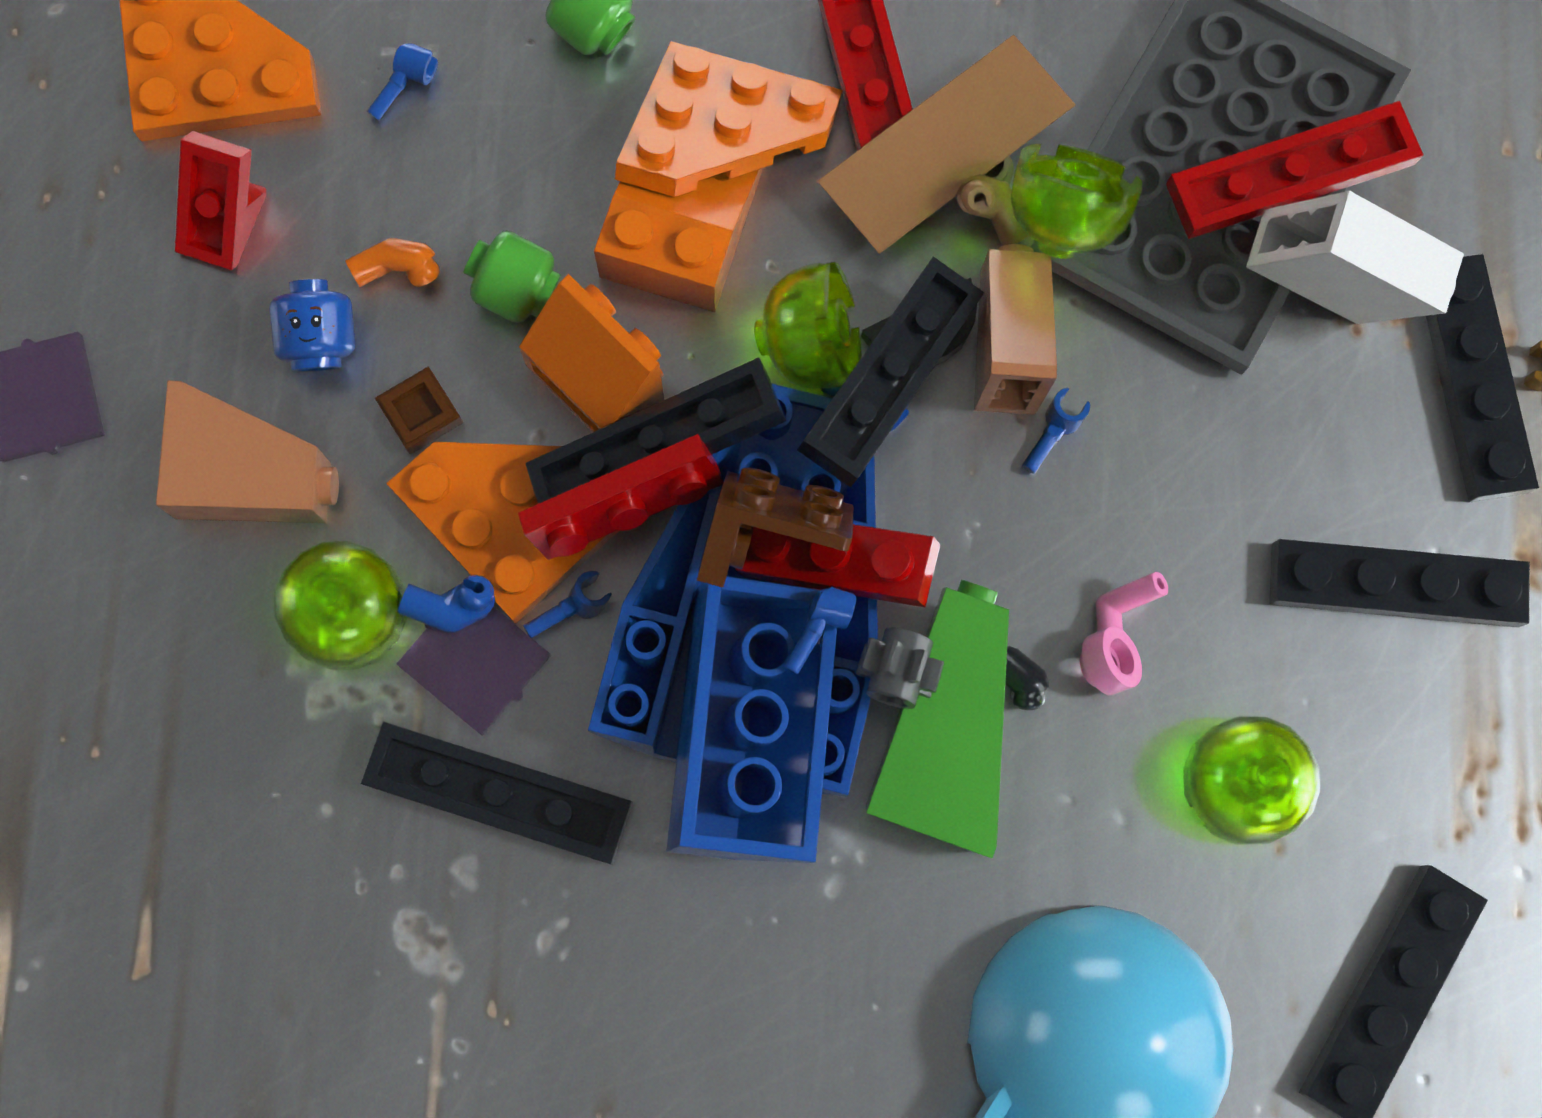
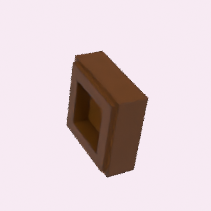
(419, 410)

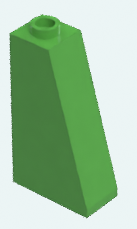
(947, 751)

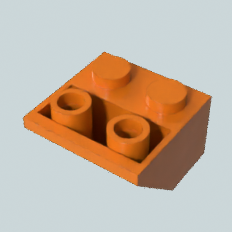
(591, 358)

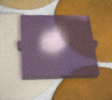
(46, 397)
(476, 668)

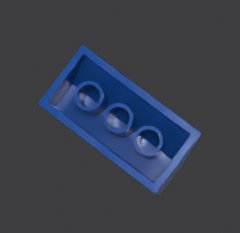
(751, 727)

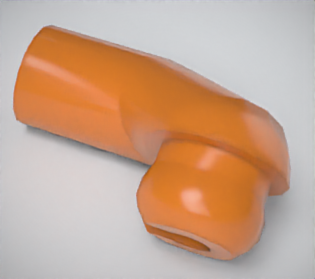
(395, 255)

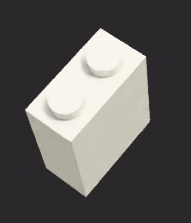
(1355, 259)

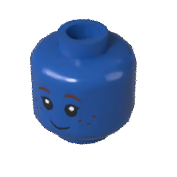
(312, 326)

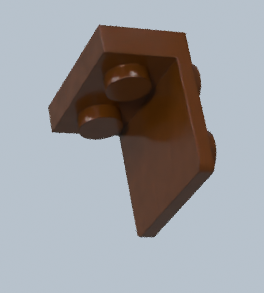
(760, 502)

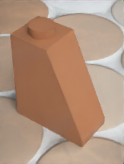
(1015, 331)
(237, 466)

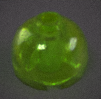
(1072, 199)
(809, 327)
(339, 605)
(1251, 780)

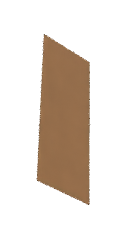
(943, 141)

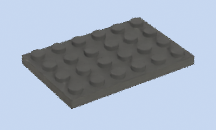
(1204, 90)

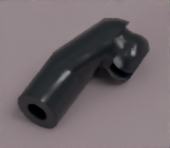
(1026, 680)

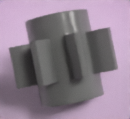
(900, 668)

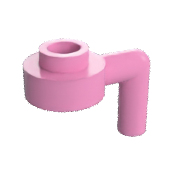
(1109, 655)

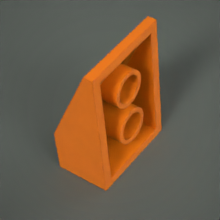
(676, 243)

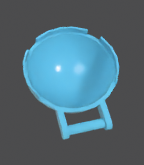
(1099, 1022)

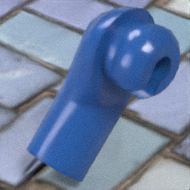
(452, 609)

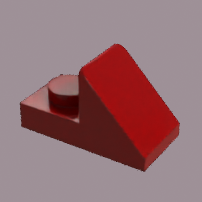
(215, 200)

